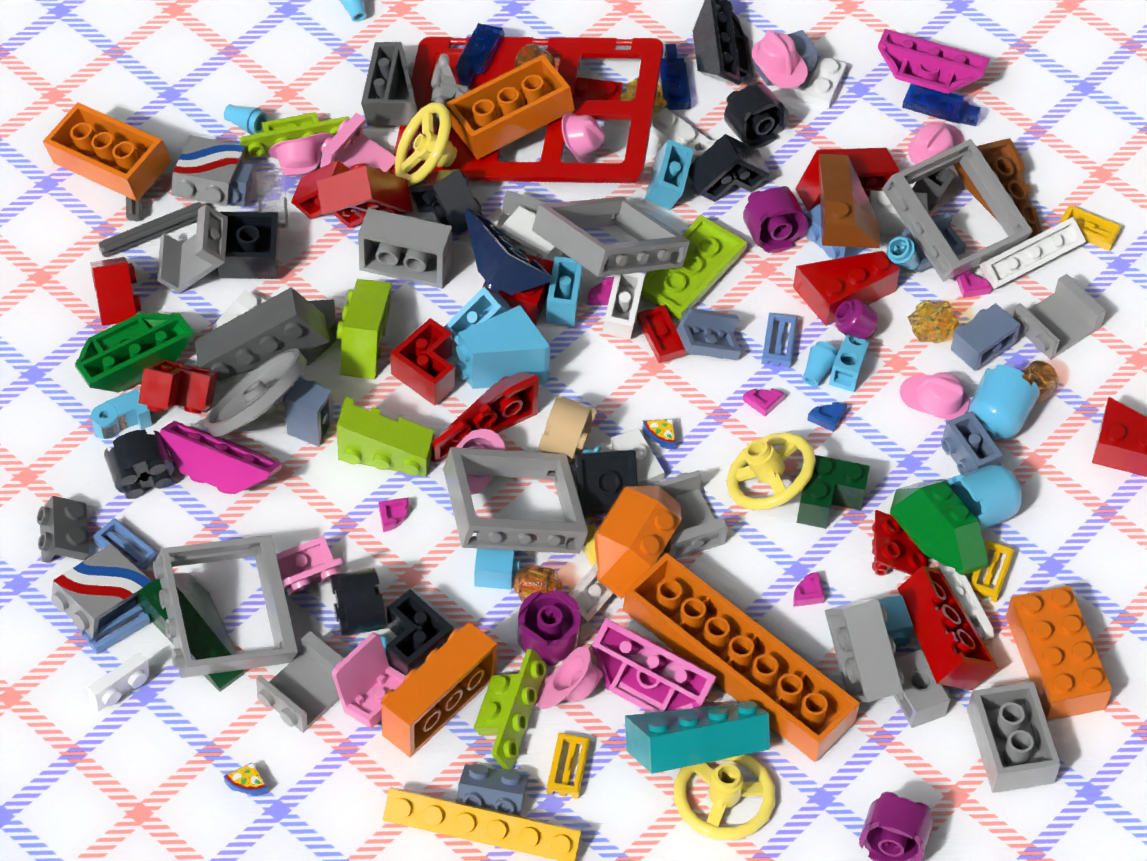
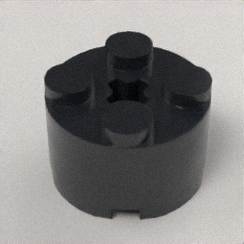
(755, 115)
(139, 463)
(358, 602)

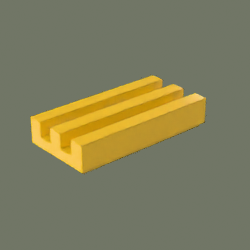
(1090, 232)
(984, 589)
(564, 788)

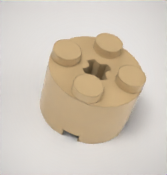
(567, 428)

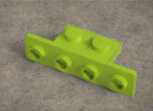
(287, 129)
(509, 707)

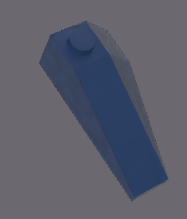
(501, 260)

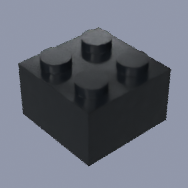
(251, 246)

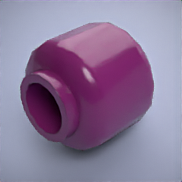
(856, 319)

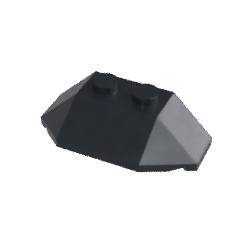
(722, 44)

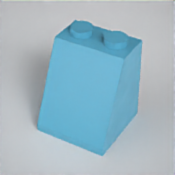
(501, 349)

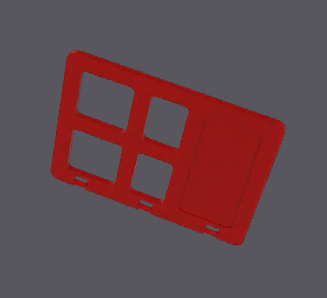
(550, 167)

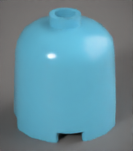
(1003, 401)
(989, 493)

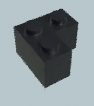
(725, 165)
(446, 196)
(417, 631)

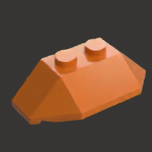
(634, 535)

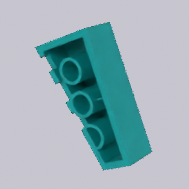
(696, 735)

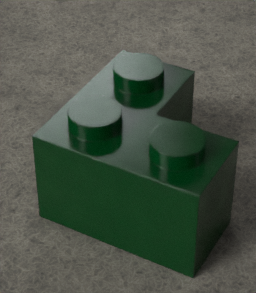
(832, 483)

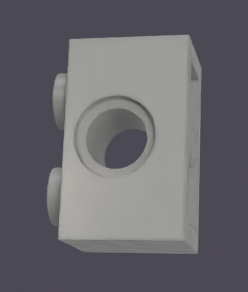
(920, 704)

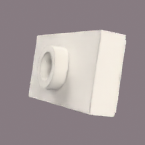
(647, 465)

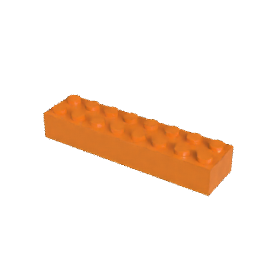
(742, 654)

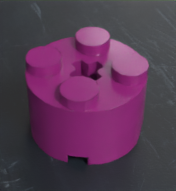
(774, 219)
(549, 625)
(896, 829)

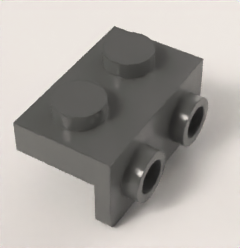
(63, 529)

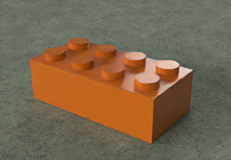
(510, 106)
(107, 151)
(1058, 652)
(438, 688)

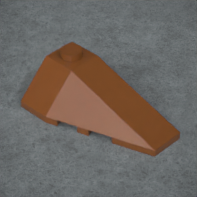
(1008, 166)
(844, 206)

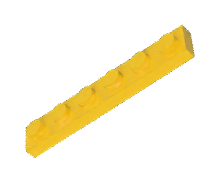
(482, 825)

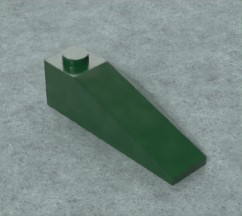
(201, 620)

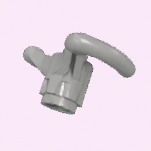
(444, 86)

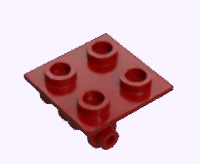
(894, 547)

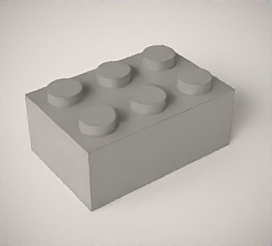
(405, 248)
(865, 650)
(1013, 737)

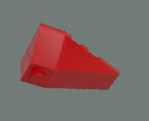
(498, 409)

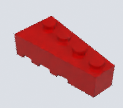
(945, 631)

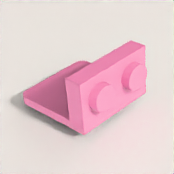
(355, 148)
(307, 563)
(365, 679)

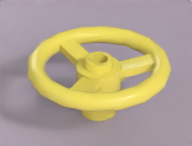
(428, 146)
(768, 467)
(725, 791)

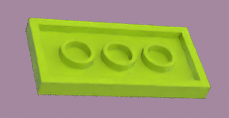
(707, 259)

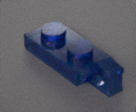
(478, 52)
(674, 80)
(941, 105)

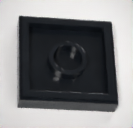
(603, 477)

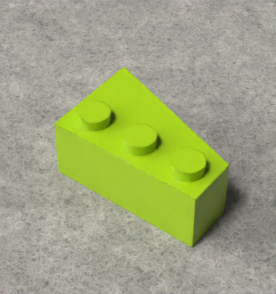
(363, 326)
(382, 442)

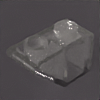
(272, 193)

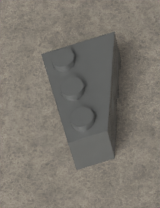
(388, 88)

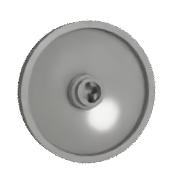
(256, 393)

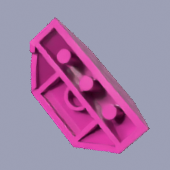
(930, 62)
(216, 459)
(649, 671)

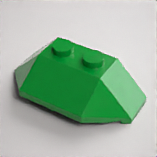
(120, 353)
(940, 525)

